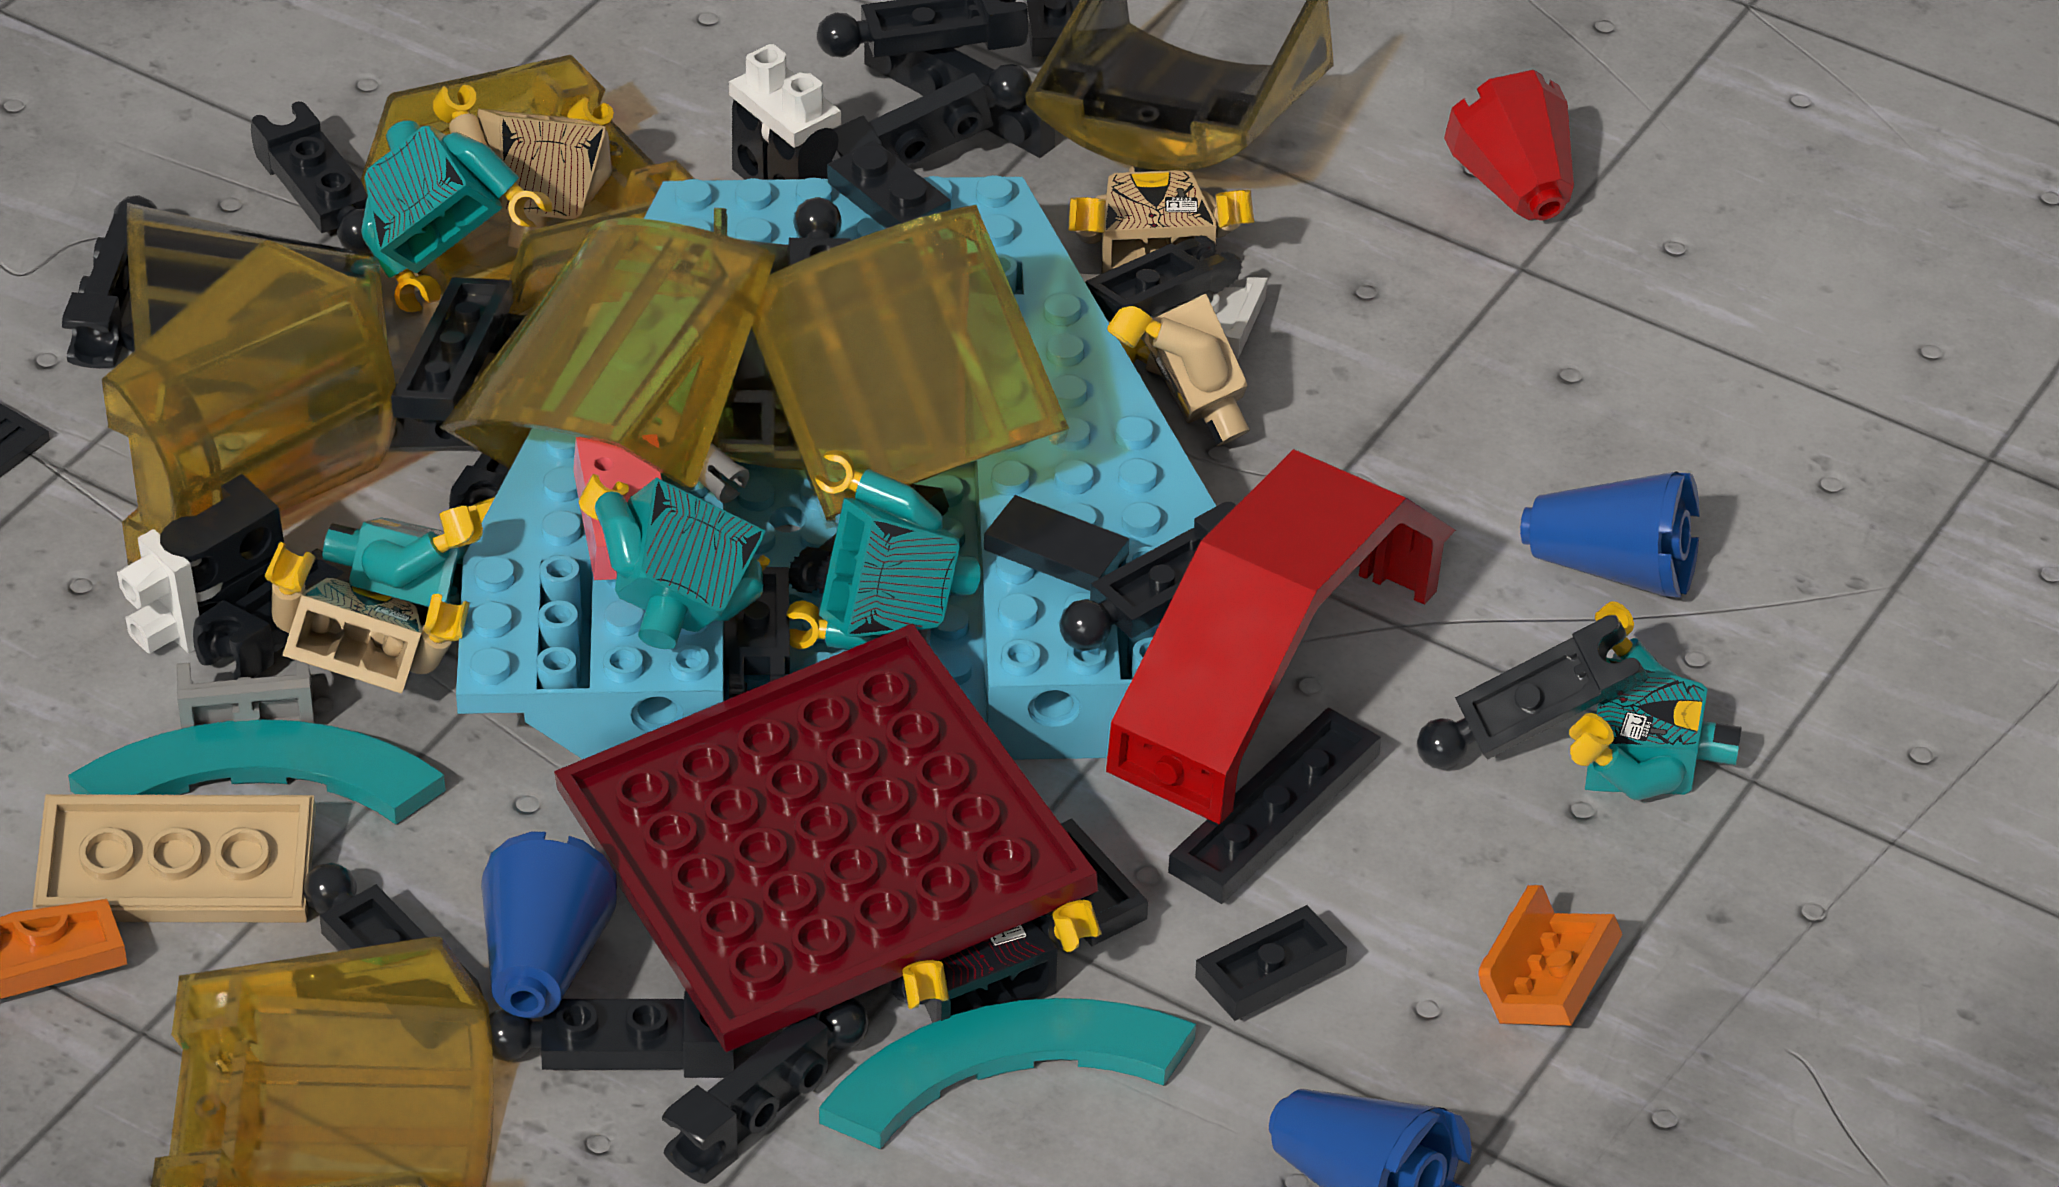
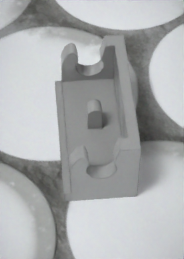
(246, 698)

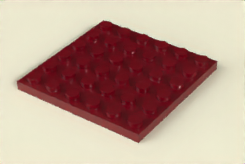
(823, 835)

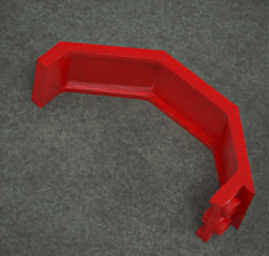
(1245, 616)

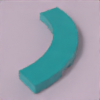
(267, 752)
(996, 1041)

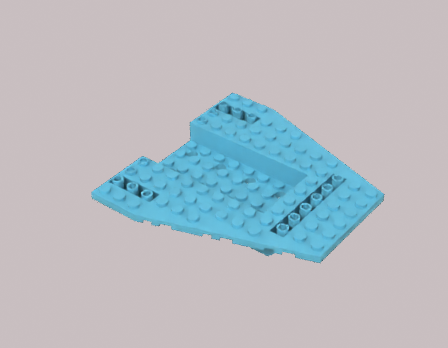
(570, 650)

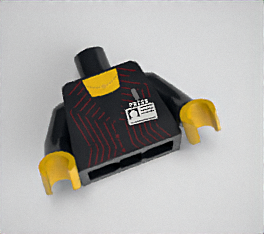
(1000, 969)

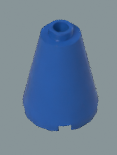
(1621, 531)
(543, 917)
(1368, 1140)

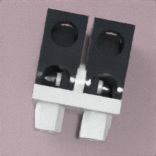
(780, 121)
(200, 564)

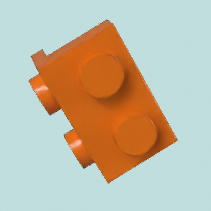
(1546, 961)

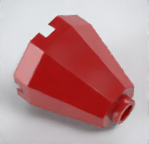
(1517, 142)

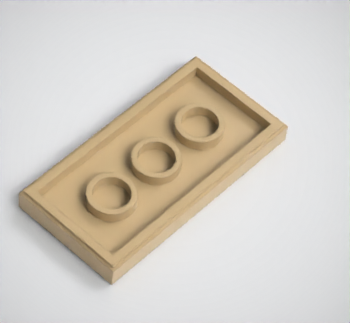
(178, 856)

